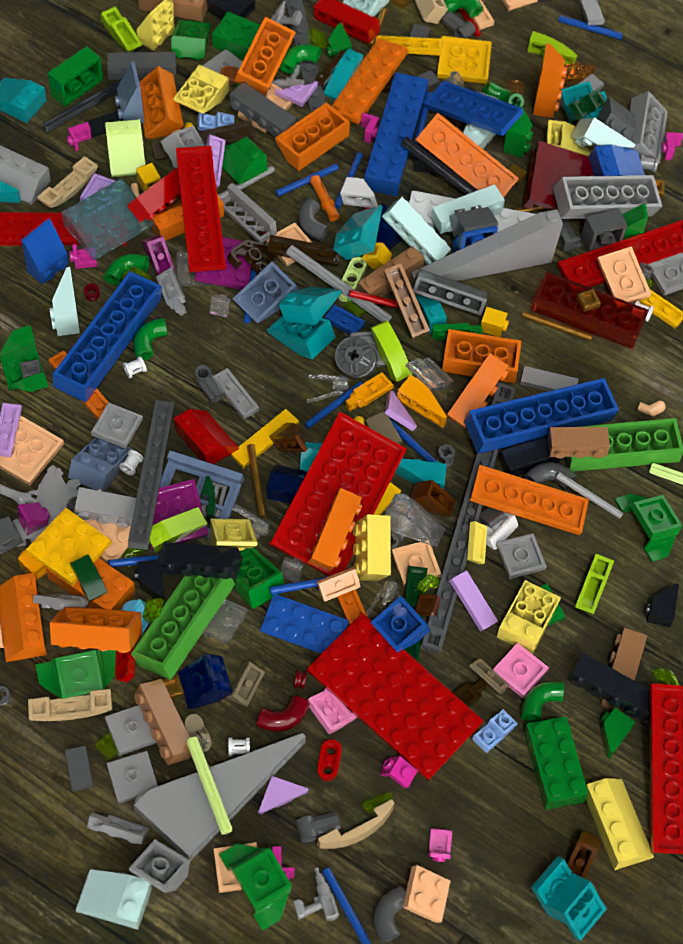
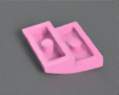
(330, 711)

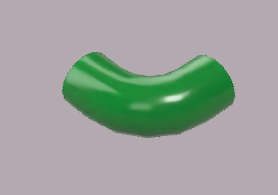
(472, 7)
(300, 53)
(503, 94)
(115, 271)
(145, 335)
(539, 695)

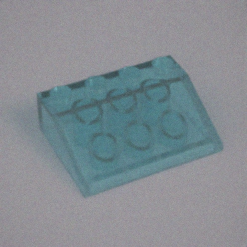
(104, 219)

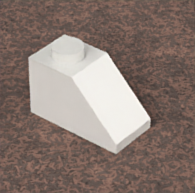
(357, 193)

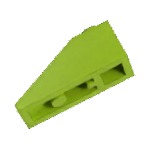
(176, 528)

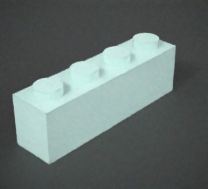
(485, 197)
(416, 231)

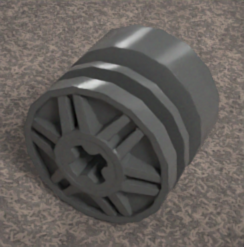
(359, 367)

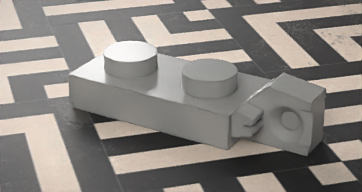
(172, 291)
(118, 827)

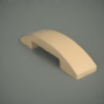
(69, 185)
(70, 708)
(335, 840)

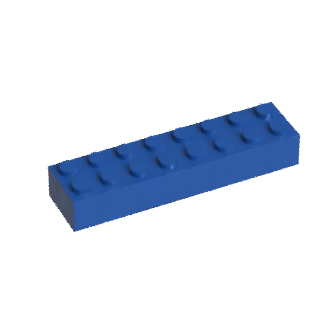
(398, 121)
(107, 336)
(533, 415)

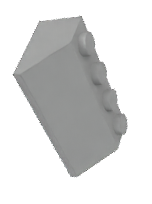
(649, 125)
(23, 174)

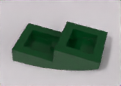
(587, 104)
(209, 494)
(88, 577)

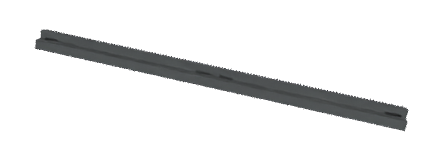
(458, 548)

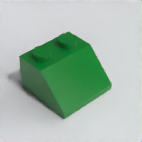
(519, 136)
(244, 161)

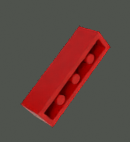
(354, 21)
(156, 197)

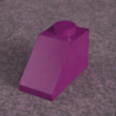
(158, 253)
(32, 517)

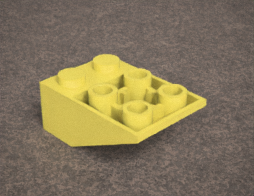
(157, 25)
(203, 90)
(559, 134)
(528, 616)

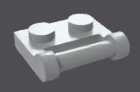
(59, 601)

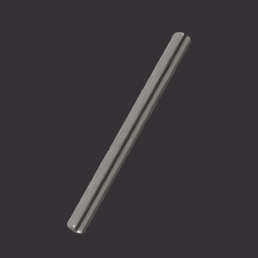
(336, 282)

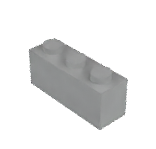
(105, 507)

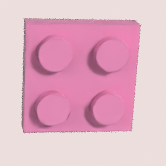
(521, 670)

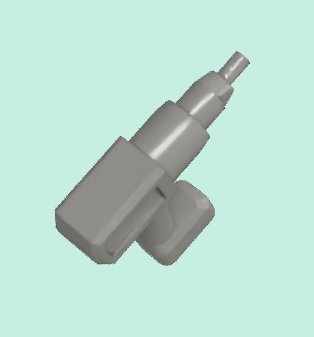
(280, 17)
(289, 81)
(323, 901)

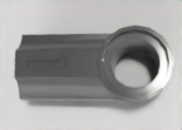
(458, 26)
(208, 384)
(312, 827)

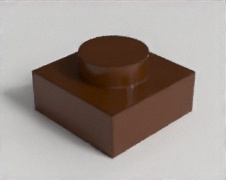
(428, 605)

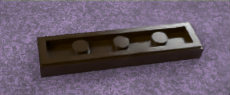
(320, 253)

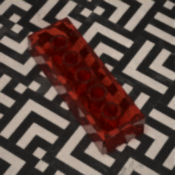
(613, 320)

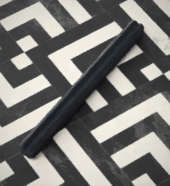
(81, 107)
(437, 166)

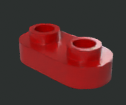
(124, 666)
(329, 761)

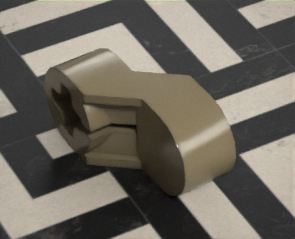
(193, 724)

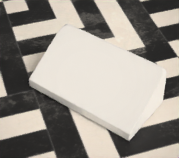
(501, 530)

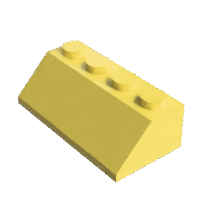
(617, 823)

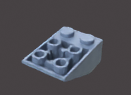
(98, 464)

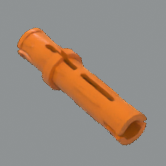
(327, 203)

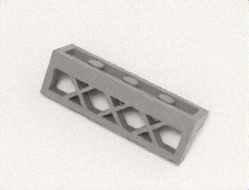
(252, 212)

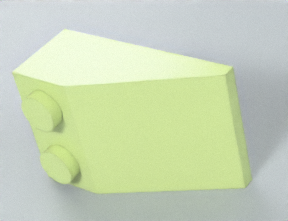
(125, 147)

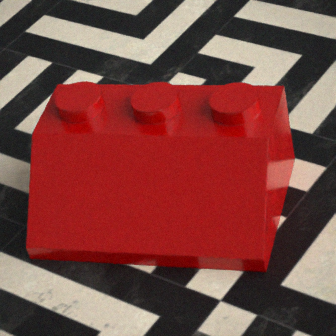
(204, 435)

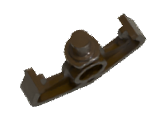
(251, 252)

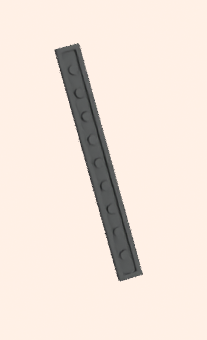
(308, 69)
(151, 475)

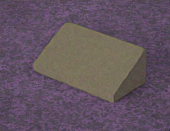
(382, 424)
(489, 676)
(246, 683)

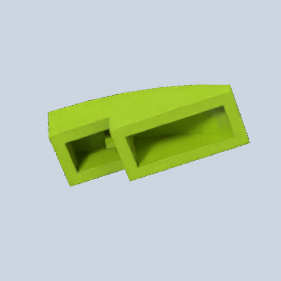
(120, 29)
(538, 44)
(391, 351)
(594, 584)

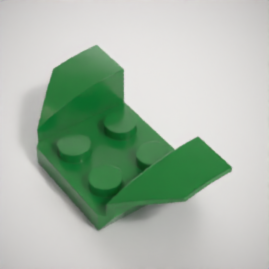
(17, 349)
(656, 519)
(77, 673)
(260, 880)

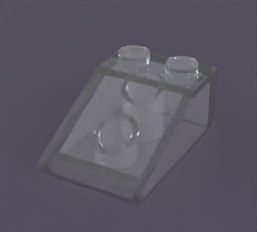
(413, 521)

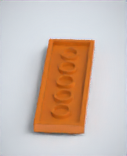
(369, 80)
(465, 156)
(529, 500)

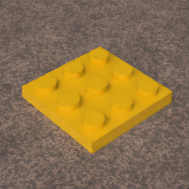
(467, 57)
(66, 541)

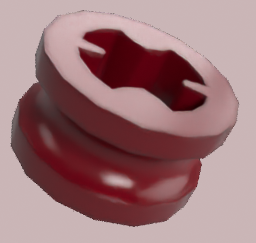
(91, 297)
(300, 679)

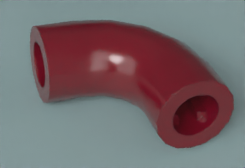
(286, 719)

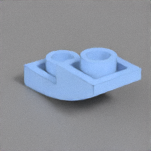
(207, 121)
(494, 731)

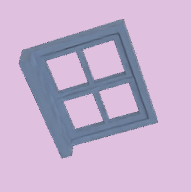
(202, 469)

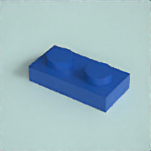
(344, 320)

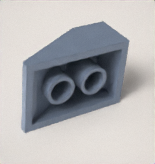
(130, 96)
(265, 293)

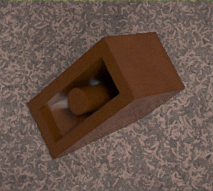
(433, 498)
(583, 854)

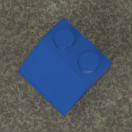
(400, 625)

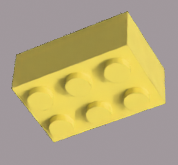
(372, 547)

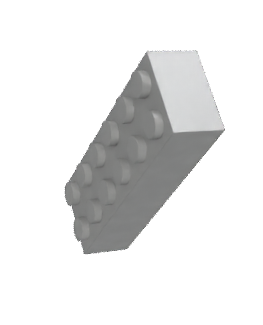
(596, 194)

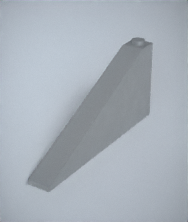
(516, 247)
(182, 809)

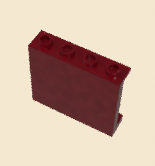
(547, 167)

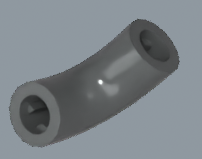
(308, 220)
(547, 472)
(385, 914)

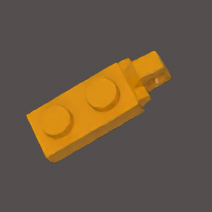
(369, 392)

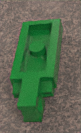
(440, 331)

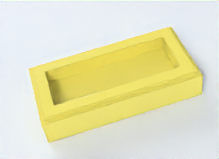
(477, 543)

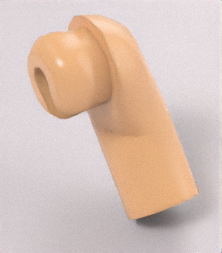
(653, 409)

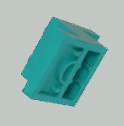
(574, 93)
(568, 898)

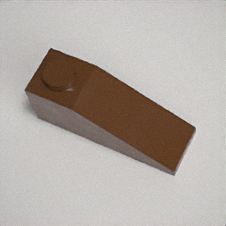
(289, 438)

